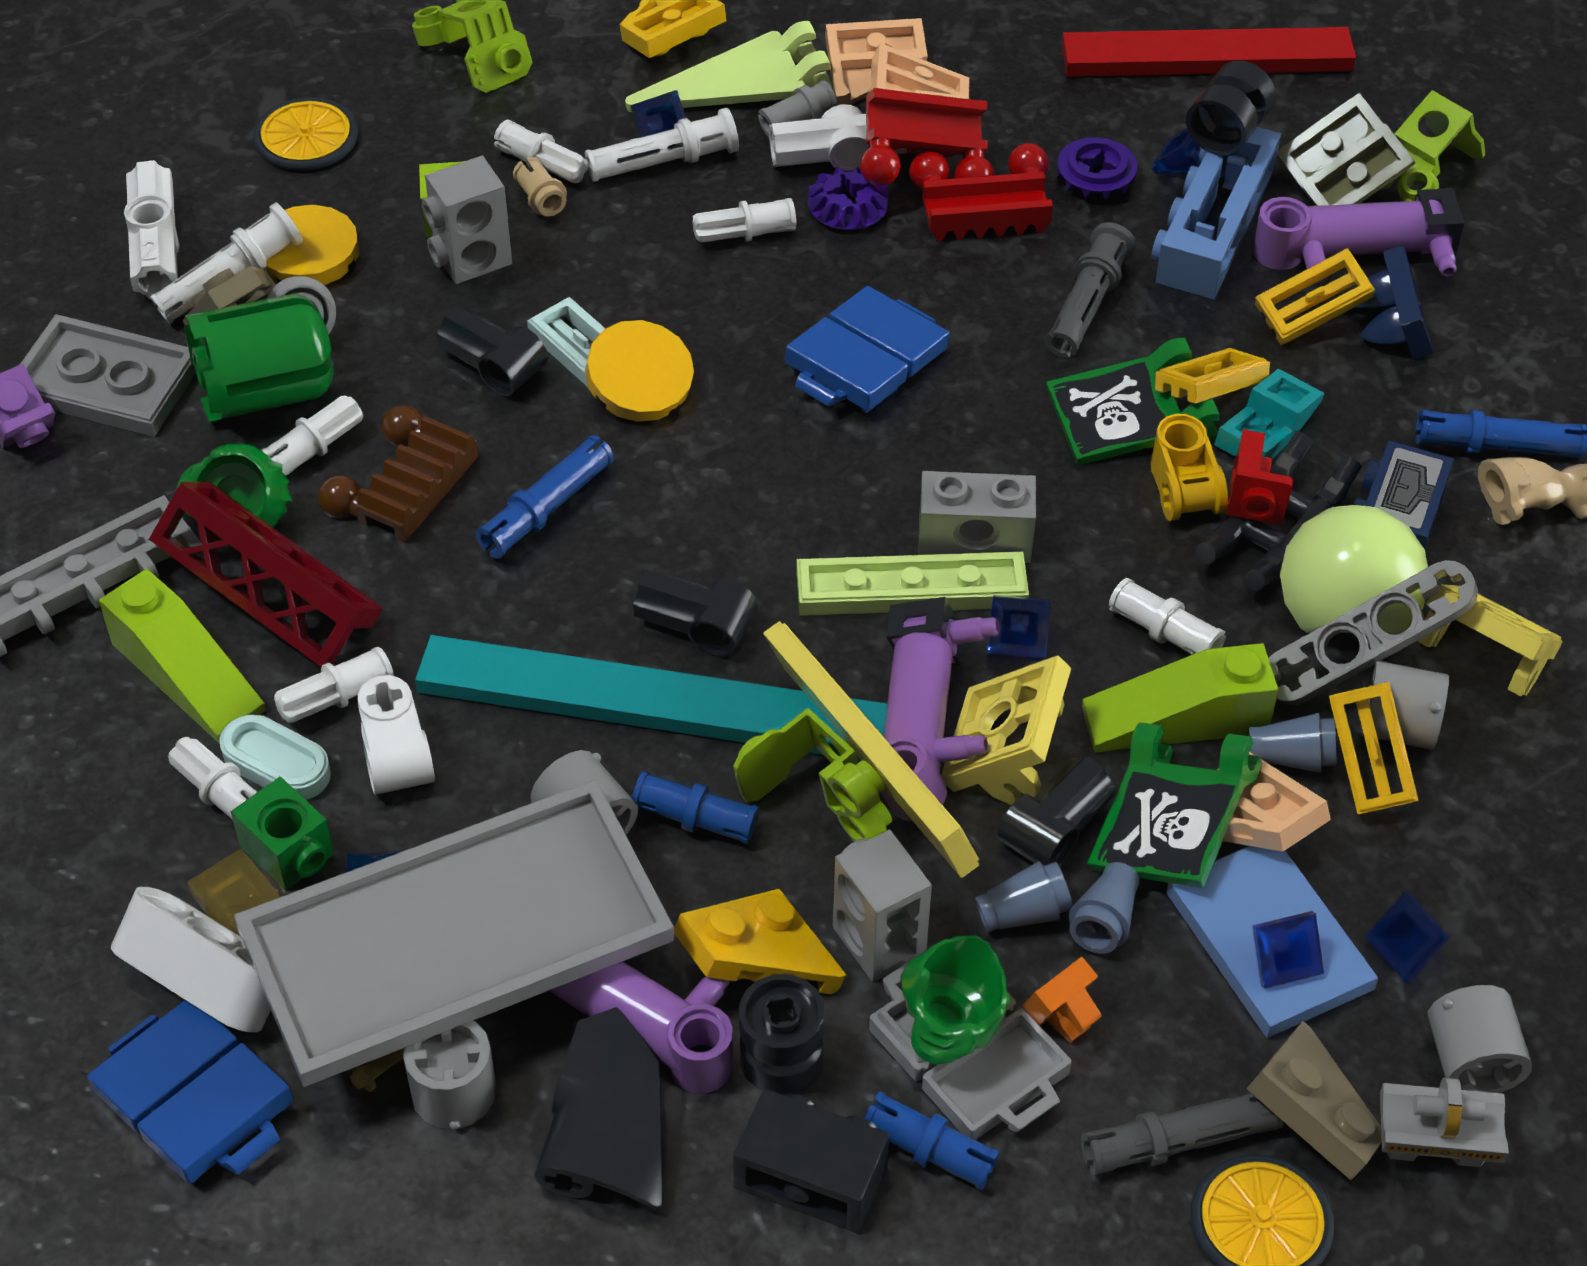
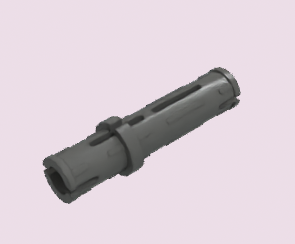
(1158, 1136)

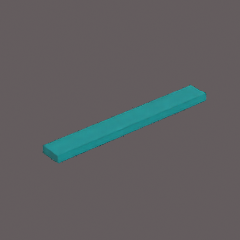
(615, 691)

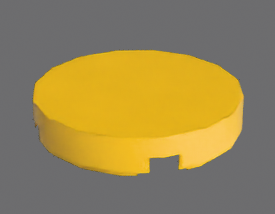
(326, 248)
(639, 370)

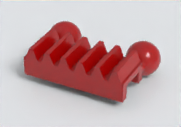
(922, 123)
(984, 200)

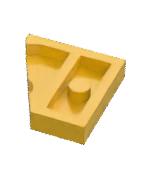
(666, 23)
(755, 940)

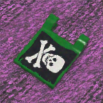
(1118, 407)
(1172, 815)

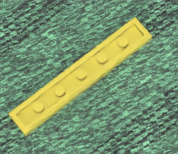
(873, 748)

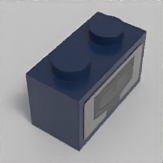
(1408, 486)

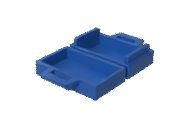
(864, 349)
(192, 1092)

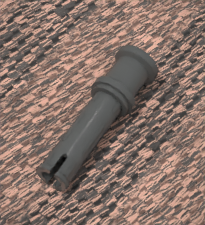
(1096, 275)

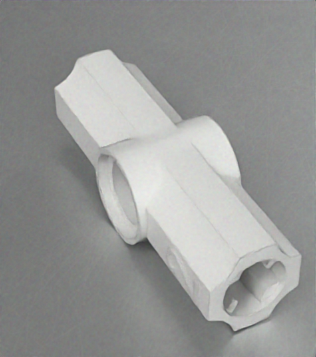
(834, 138)
(151, 228)

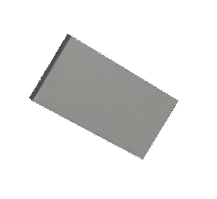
(451, 931)

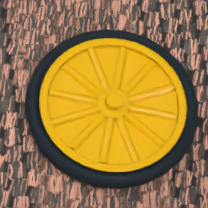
(305, 134)
(1261, 1214)

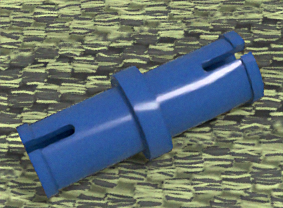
(695, 807)
(933, 1141)

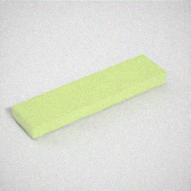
(877, 582)

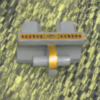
(1443, 1123)

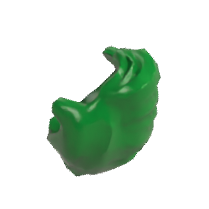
(247, 477)
(955, 998)

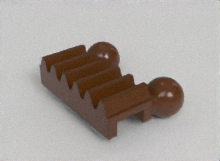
(425, 469)

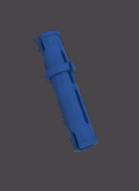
(1501, 434)
(530, 508)

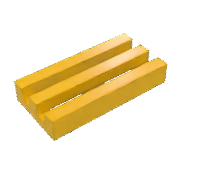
(1276, 318)
(1212, 375)
(1385, 797)

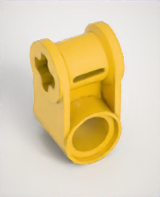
(1187, 468)

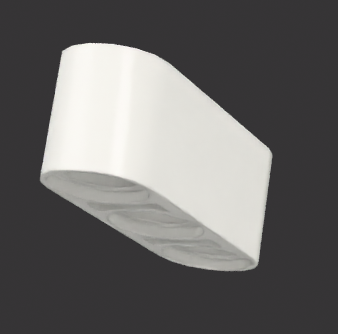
(192, 958)

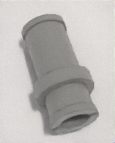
(804, 105)

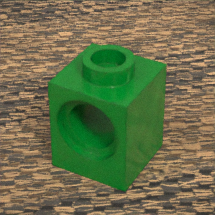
(280, 813)

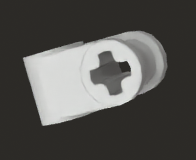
(392, 736)

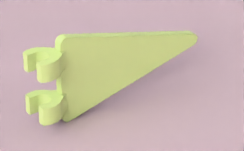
(748, 73)

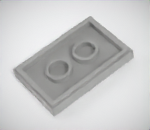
(108, 374)

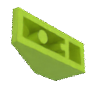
(177, 653)
(1191, 698)

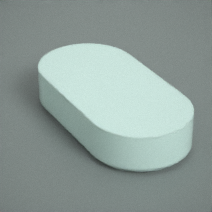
(270, 750)

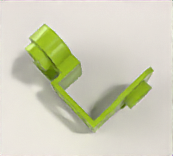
(495, 51)
(1451, 126)
(847, 785)

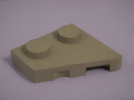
(230, 289)
(1318, 1102)

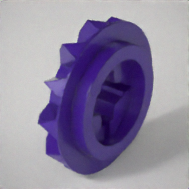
(1081, 158)
(837, 210)

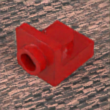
(1253, 489)

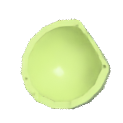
(1347, 560)

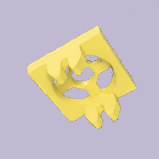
(1508, 629)
(1033, 697)

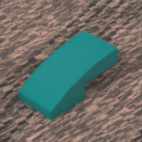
(1274, 408)

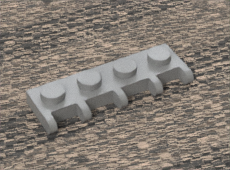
(83, 569)

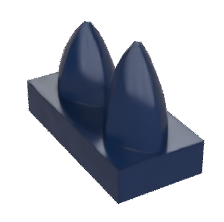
(1405, 319)

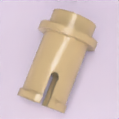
(544, 193)

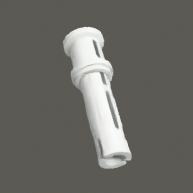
(691, 141)
(247, 249)

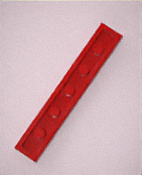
(1207, 51)

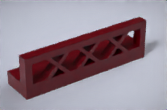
(277, 556)

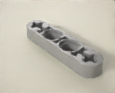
(1373, 641)

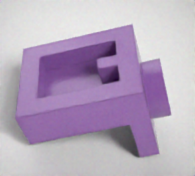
(22, 410)

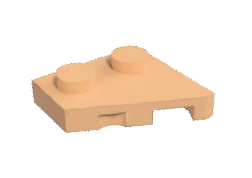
(854, 45)
(907, 73)
(1275, 812)

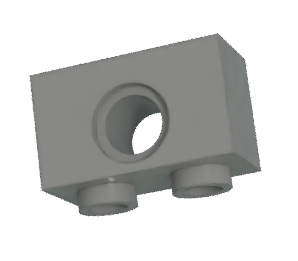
(976, 513)

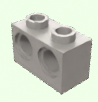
(467, 220)
(881, 904)

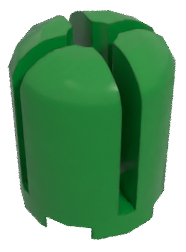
(259, 355)

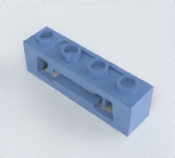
(1187, 251)

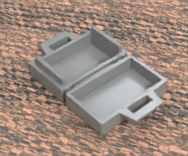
(990, 1081)

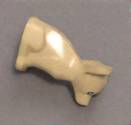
(1527, 483)

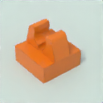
(1066, 1002)

